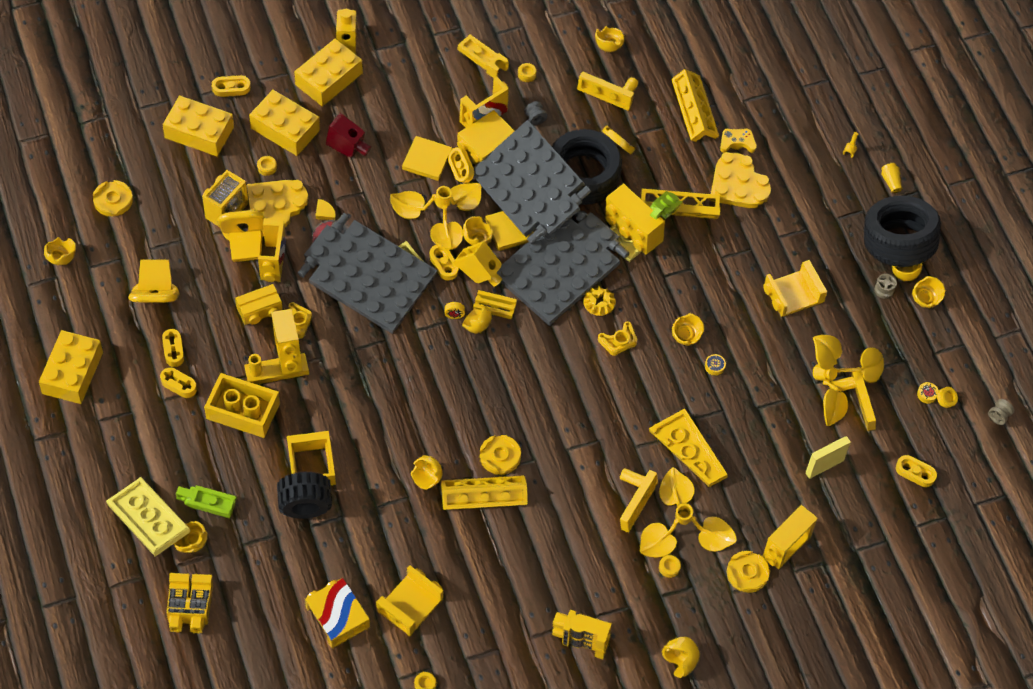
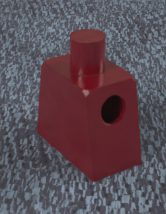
(346, 137)

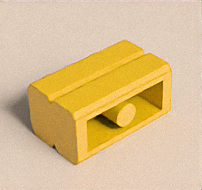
(258, 304)

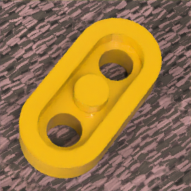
(231, 86)
(462, 167)
(443, 264)
(916, 471)

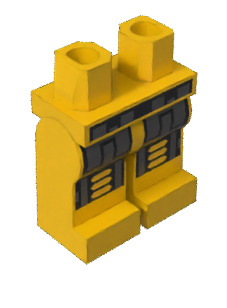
(189, 608)
(582, 632)

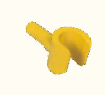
(851, 147)

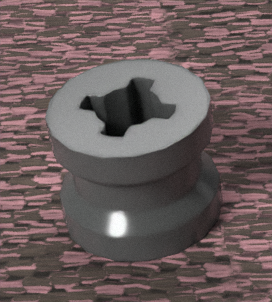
(535, 113)

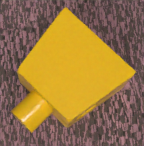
(347, 25)
(479, 263)

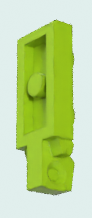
(665, 205)
(207, 500)

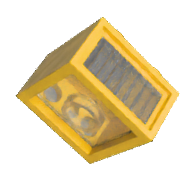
(225, 196)

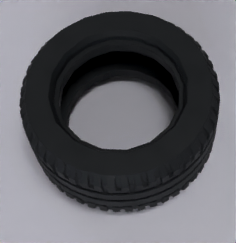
(598, 146)
(898, 248)

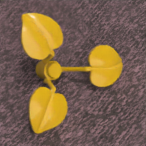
(446, 235)
(828, 350)
(659, 542)

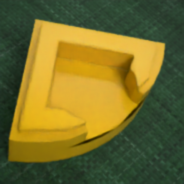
(325, 211)

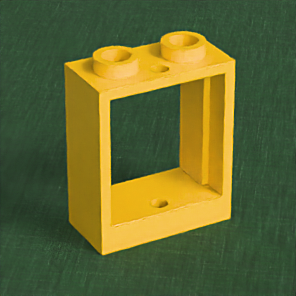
(286, 341)
(309, 442)
(789, 537)

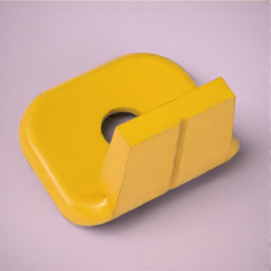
(243, 244)
(154, 275)

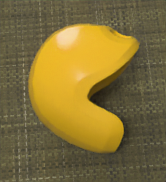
(682, 652)

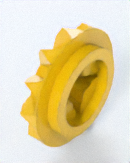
(601, 308)

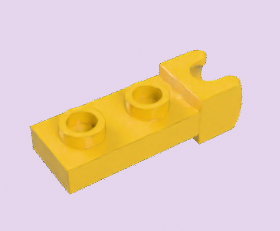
(483, 56)

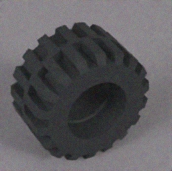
(304, 495)

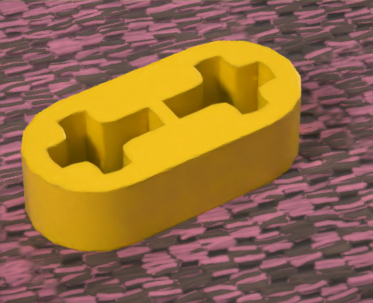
(168, 348)
(180, 381)

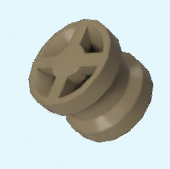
(889, 283)
(1001, 412)

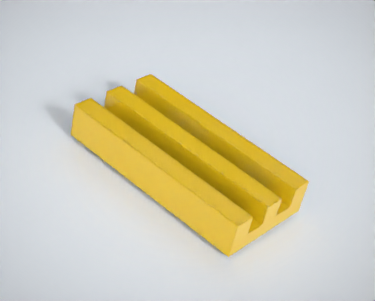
(496, 301)

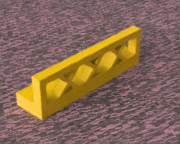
(694, 105)
(697, 210)
(484, 492)

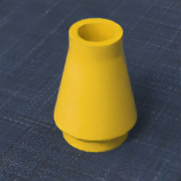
(892, 176)

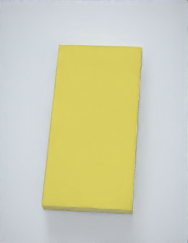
(148, 516)

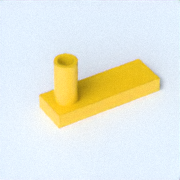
(607, 91)
(270, 370)
(856, 381)
(646, 487)

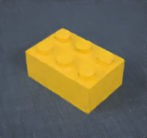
(328, 72)
(284, 122)
(198, 125)
(634, 219)
(71, 367)
(242, 405)

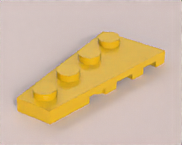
(689, 446)

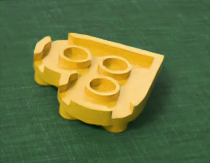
(738, 182)
(278, 199)

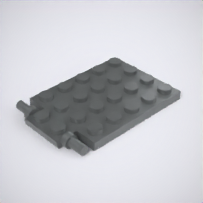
(531, 183)
(562, 266)
(367, 272)

